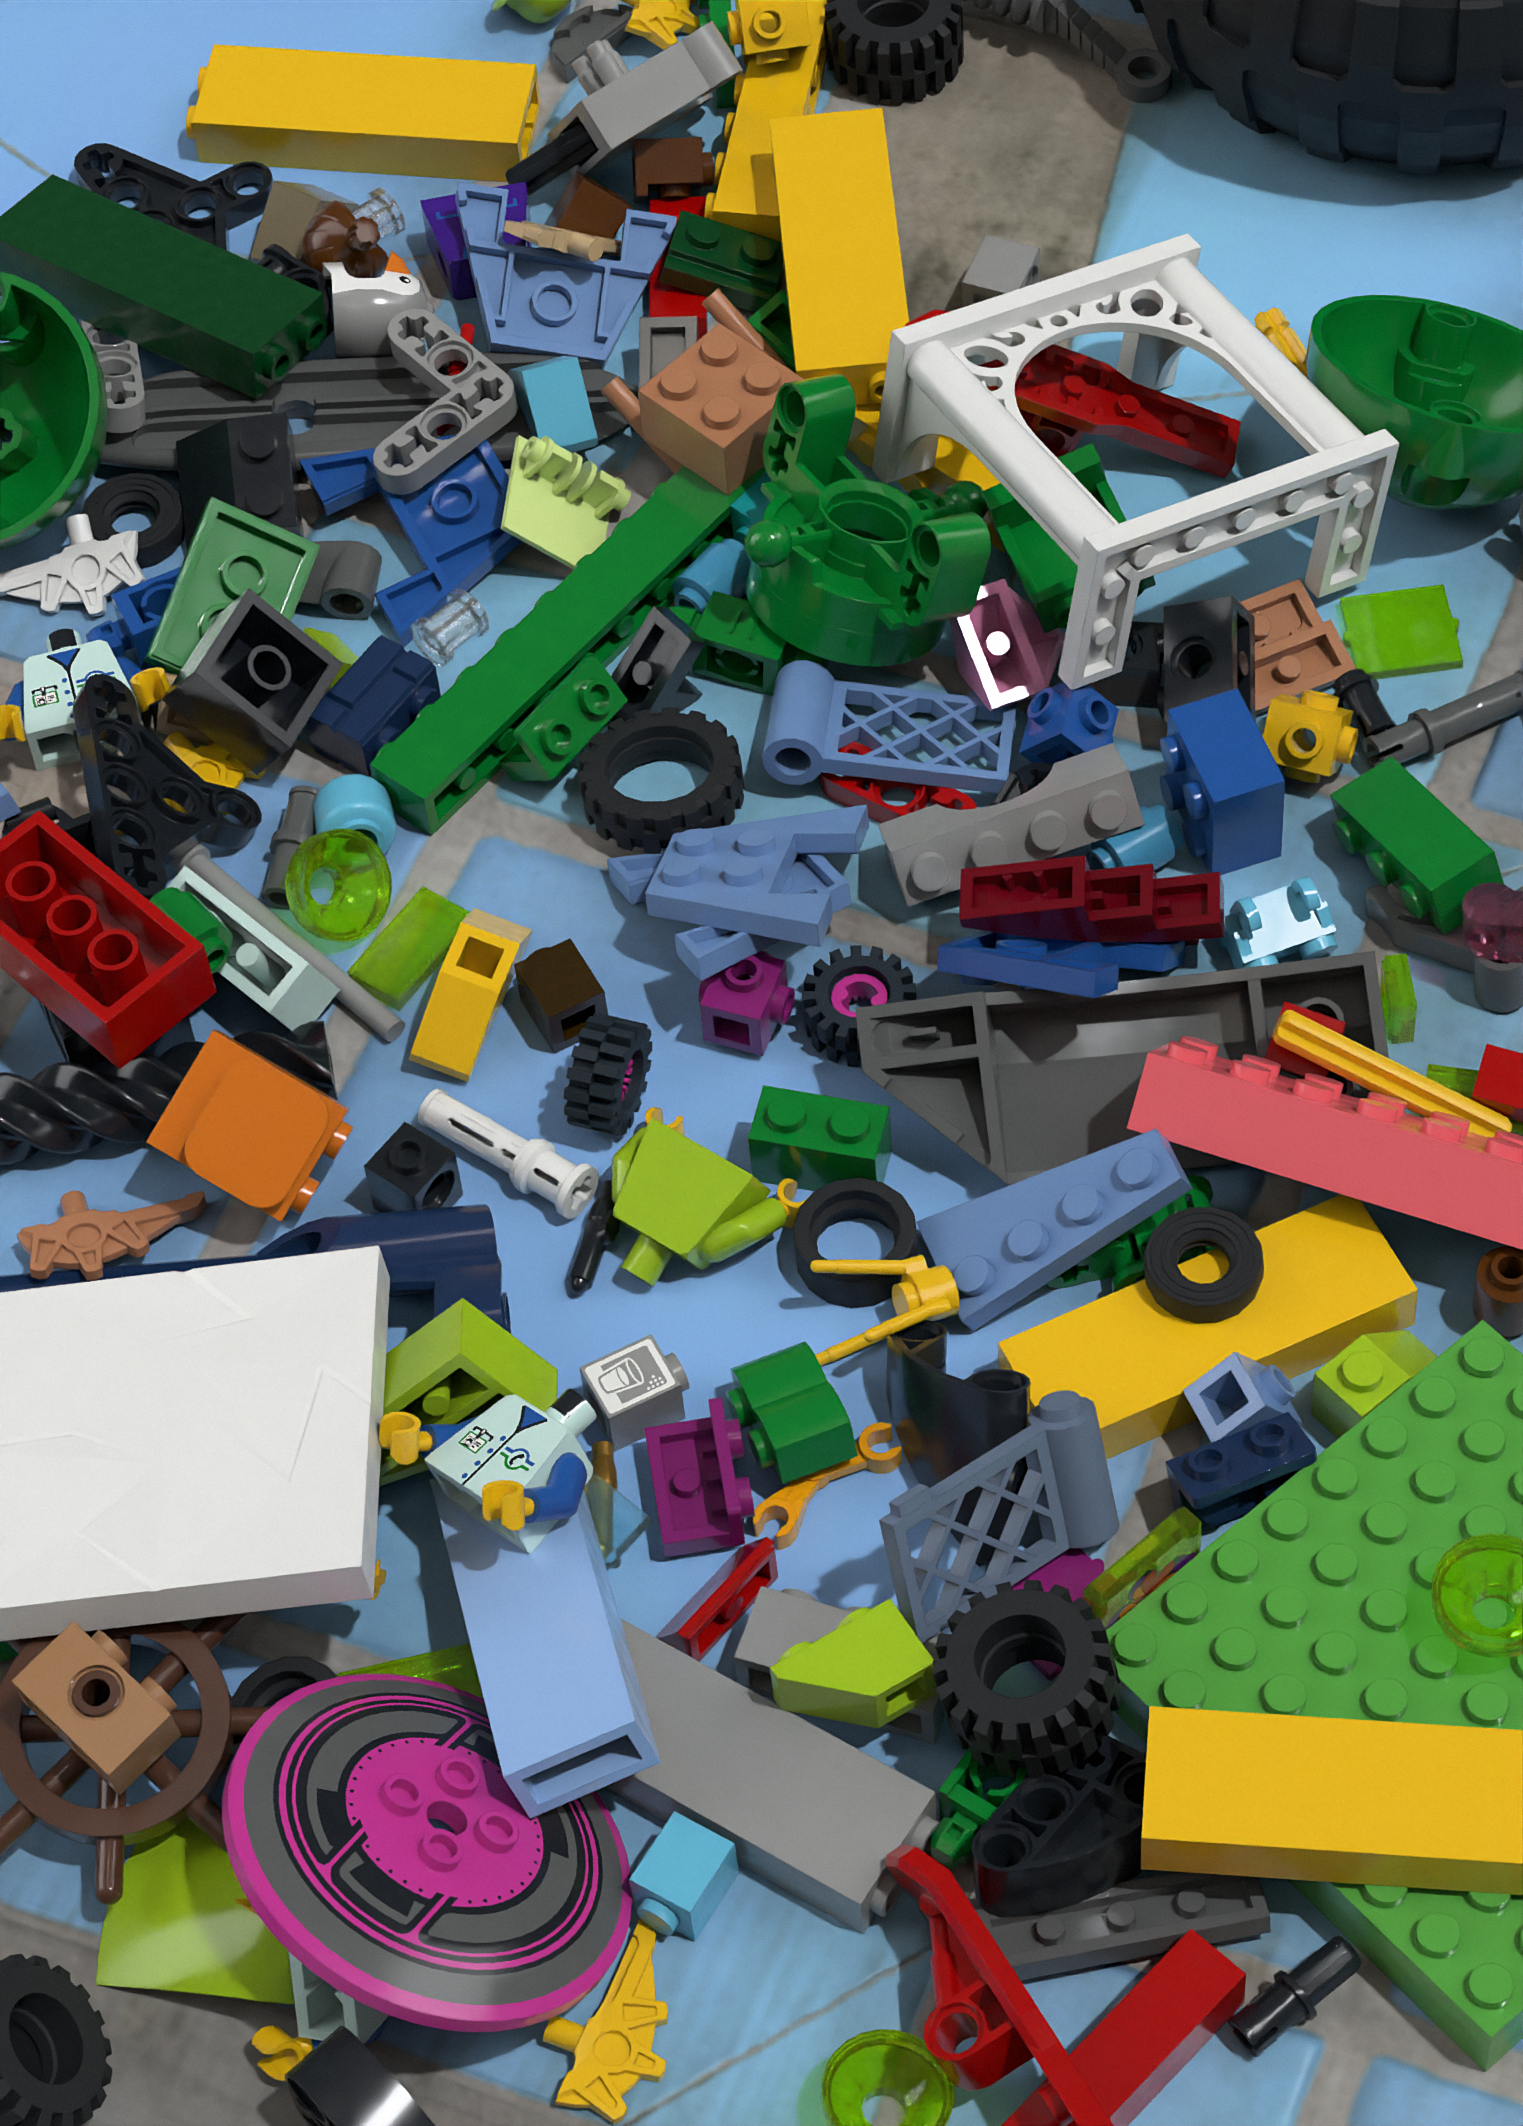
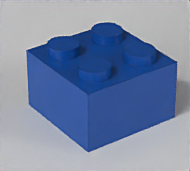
(1223, 783)

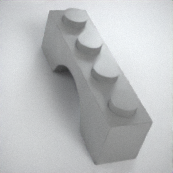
(1072, 807)

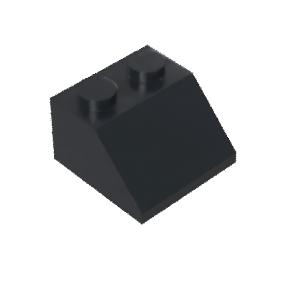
(244, 465)

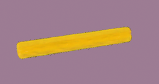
(1381, 1073)

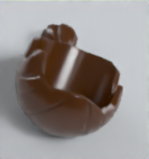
(339, 237)

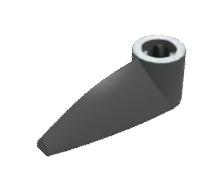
(344, 579)

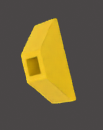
(469, 993)

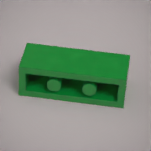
(1412, 842)

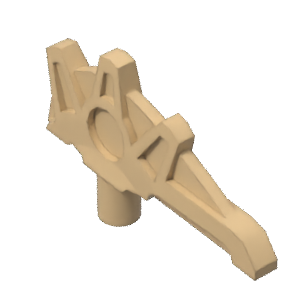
(564, 240)

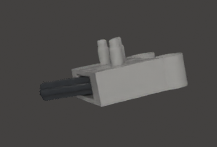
(628, 104)

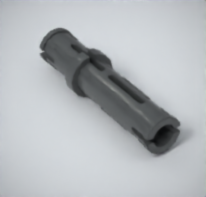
(1428, 730)

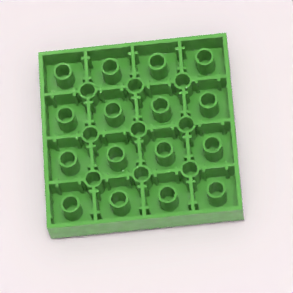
(1331, 1615)

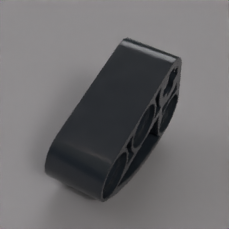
(1063, 1834)
(350, 2087)

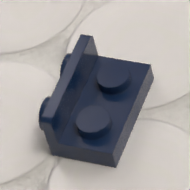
(1239, 1470)

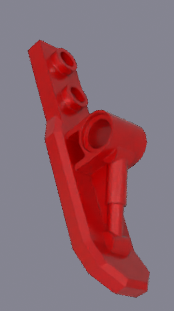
(1075, 394)
(984, 1999)

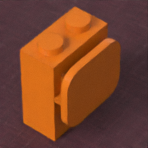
(251, 1127)

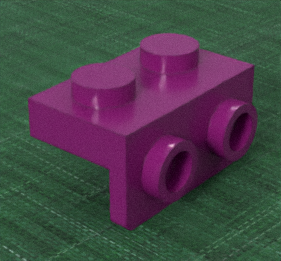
(696, 1482)

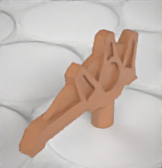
(92, 1237)

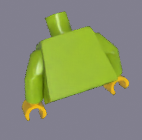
(689, 1201)

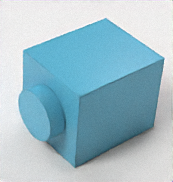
(683, 1877)

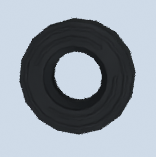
(139, 492)
(1208, 1300)

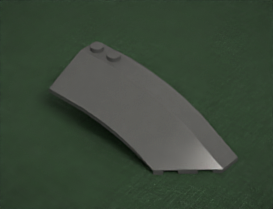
(1056, 1073)

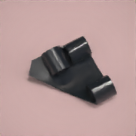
(953, 1420)

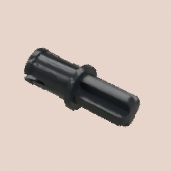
(1294, 1995)

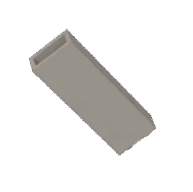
(775, 1785)

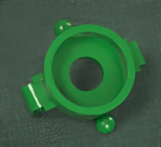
(847, 558)

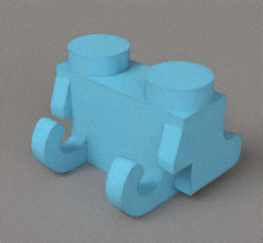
(1279, 925)

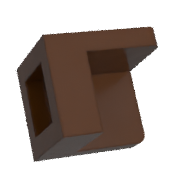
(588, 208)

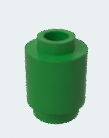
(198, 921)

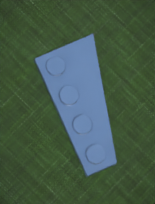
(1046, 1224)

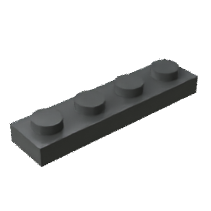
(1131, 1922)

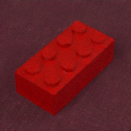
(93, 944)

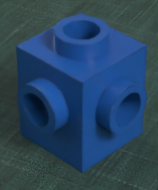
(1067, 723)

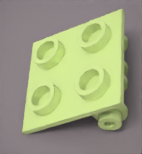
(559, 501)

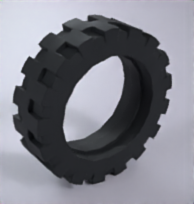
(653, 738)

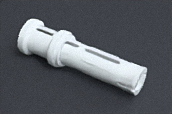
(530, 1164)

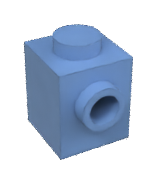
(1239, 1396)

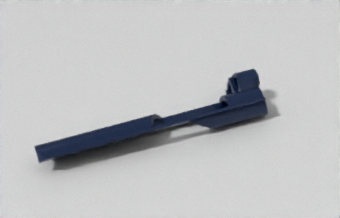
(424, 1250)

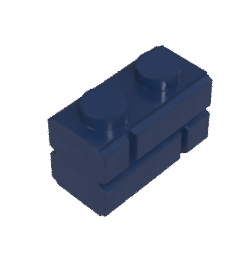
(372, 704)

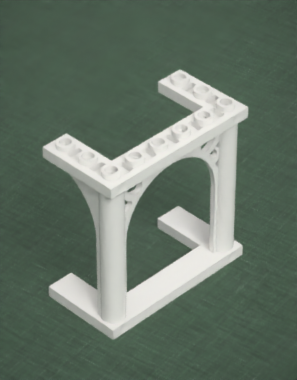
(1162, 309)

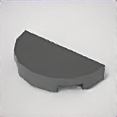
(584, 28)

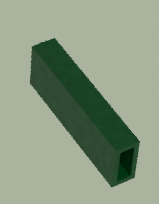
(161, 286)

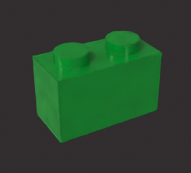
(818, 1139)

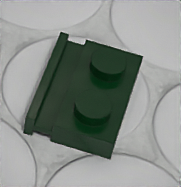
(723, 257)

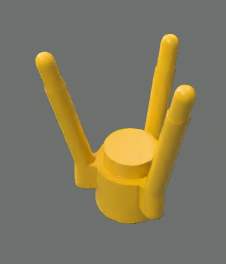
(918, 1297)

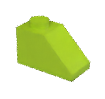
(1365, 1377)

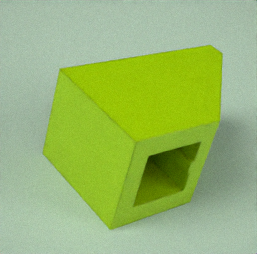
(859, 1672)

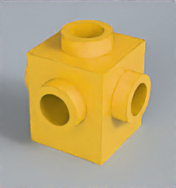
(790, 32)
(1288, 739)

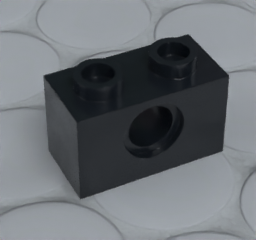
(1201, 633)

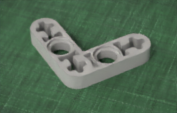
(457, 405)

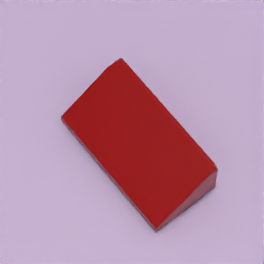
(722, 1600)

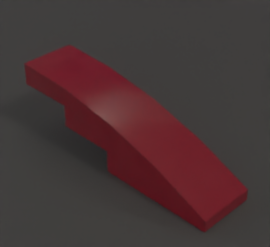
(1080, 904)

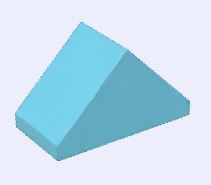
(556, 402)

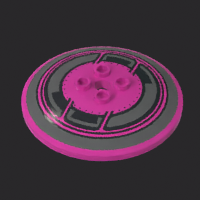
(406, 1916)

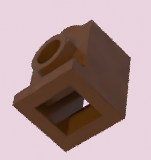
(669, 167)

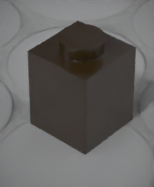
(559, 993)

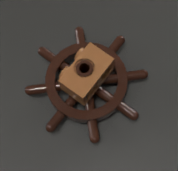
(119, 1729)

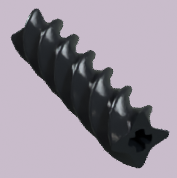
(77, 1107)

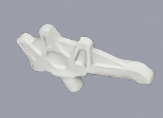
(80, 573)

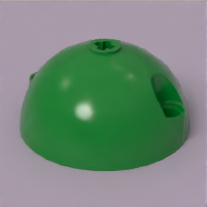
(48, 411)
(1453, 434)

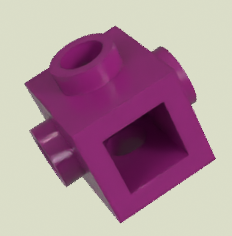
(746, 1003)

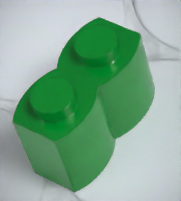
(791, 1413)

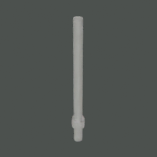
(351, 993)

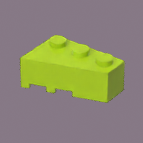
(457, 1372)

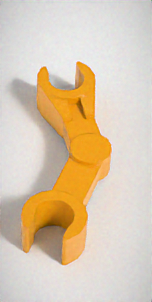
(793, 1499)

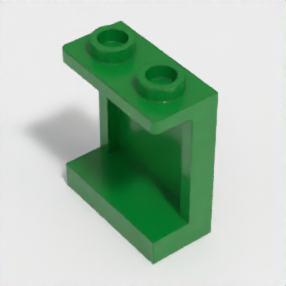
(1038, 560)

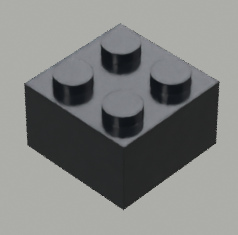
(252, 681)

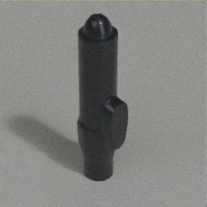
(599, 1231)

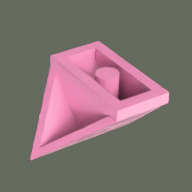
(1004, 647)

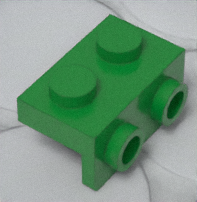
(563, 723)

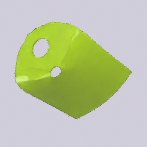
(185, 1930)

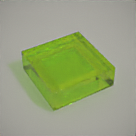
(1398, 998)

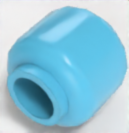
(358, 805)

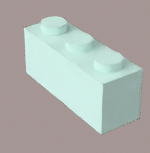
(261, 962)

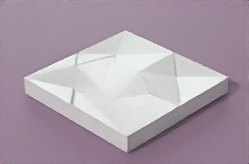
(191, 1442)

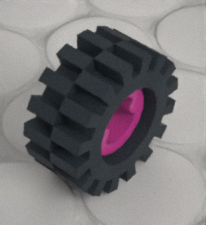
(832, 987)
(608, 1074)

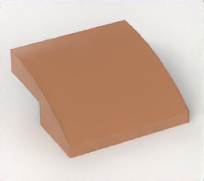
(1293, 645)

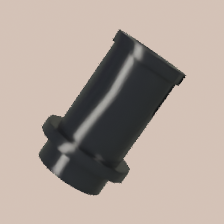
(1359, 693)

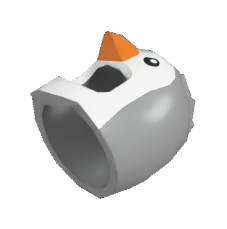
(368, 304)

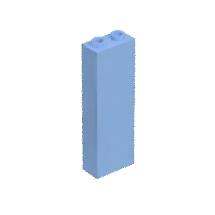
(549, 1658)

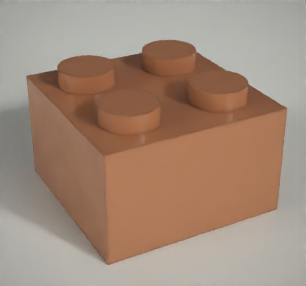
(714, 407)

